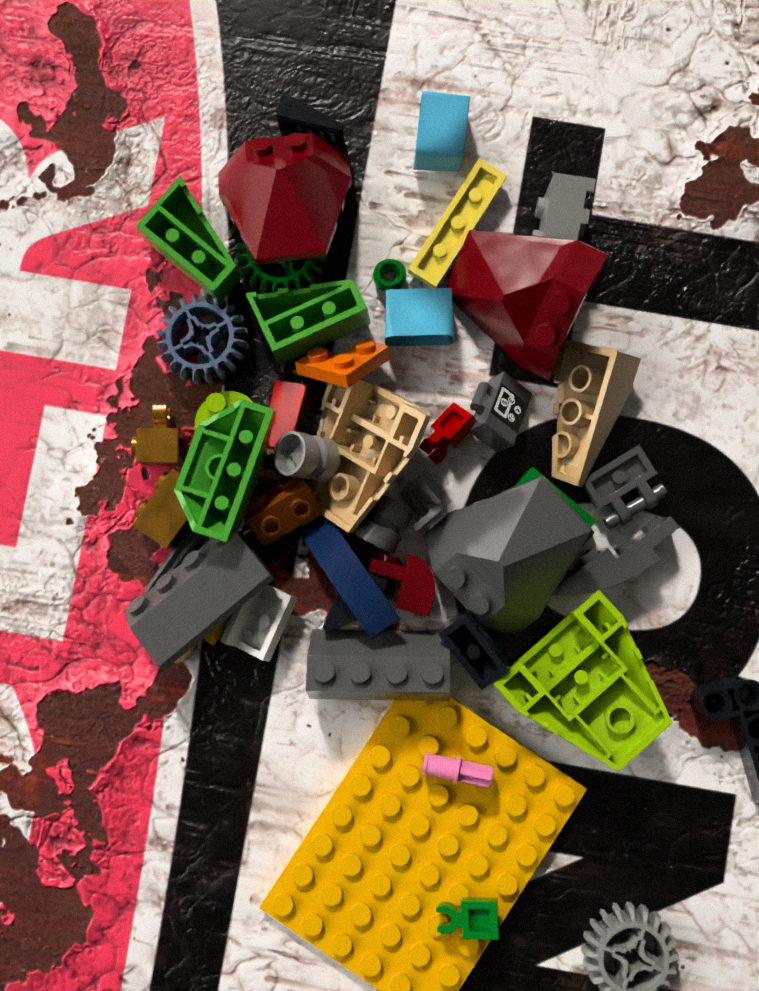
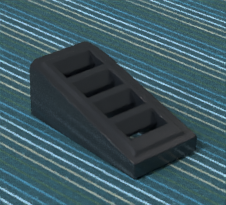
(298, 117)

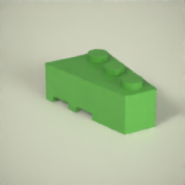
(187, 240)
(308, 316)

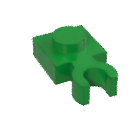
(476, 917)

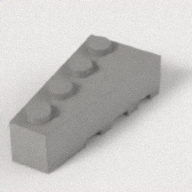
(562, 207)

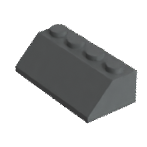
(196, 597)
(385, 668)

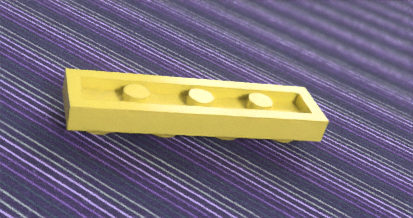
(452, 228)

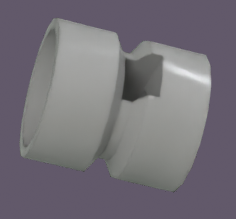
(306, 456)

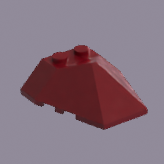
(285, 195)
(525, 292)

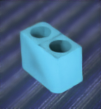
(441, 132)
(419, 317)

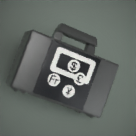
(499, 411)

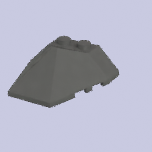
(507, 553)

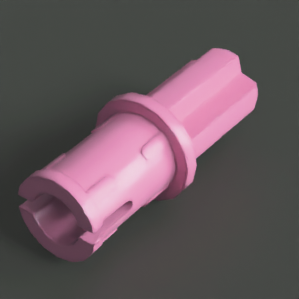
(458, 770)

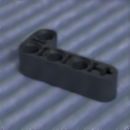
(741, 716)

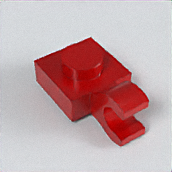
(449, 428)

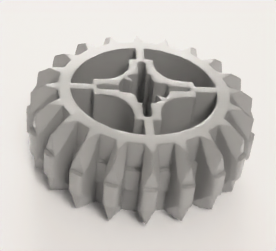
(635, 923)

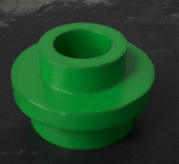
(386, 266)

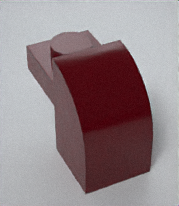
(416, 578)

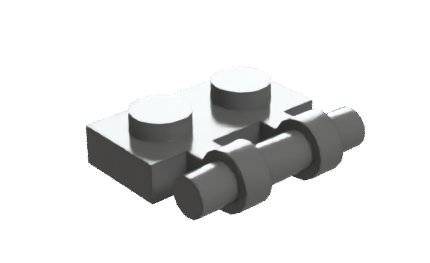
(620, 477)

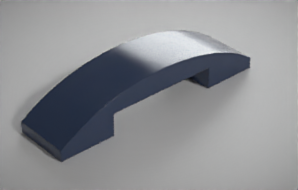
(349, 576)

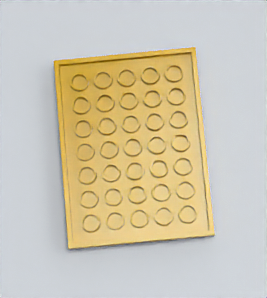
(407, 840)

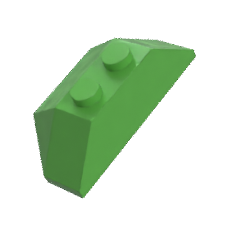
(224, 468)

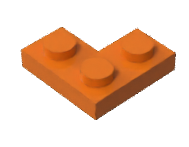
(343, 368)

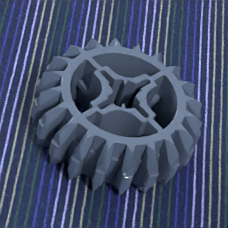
(191, 343)

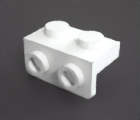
(259, 622)

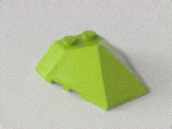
(589, 685)

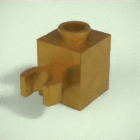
(161, 443)

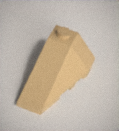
(589, 400)

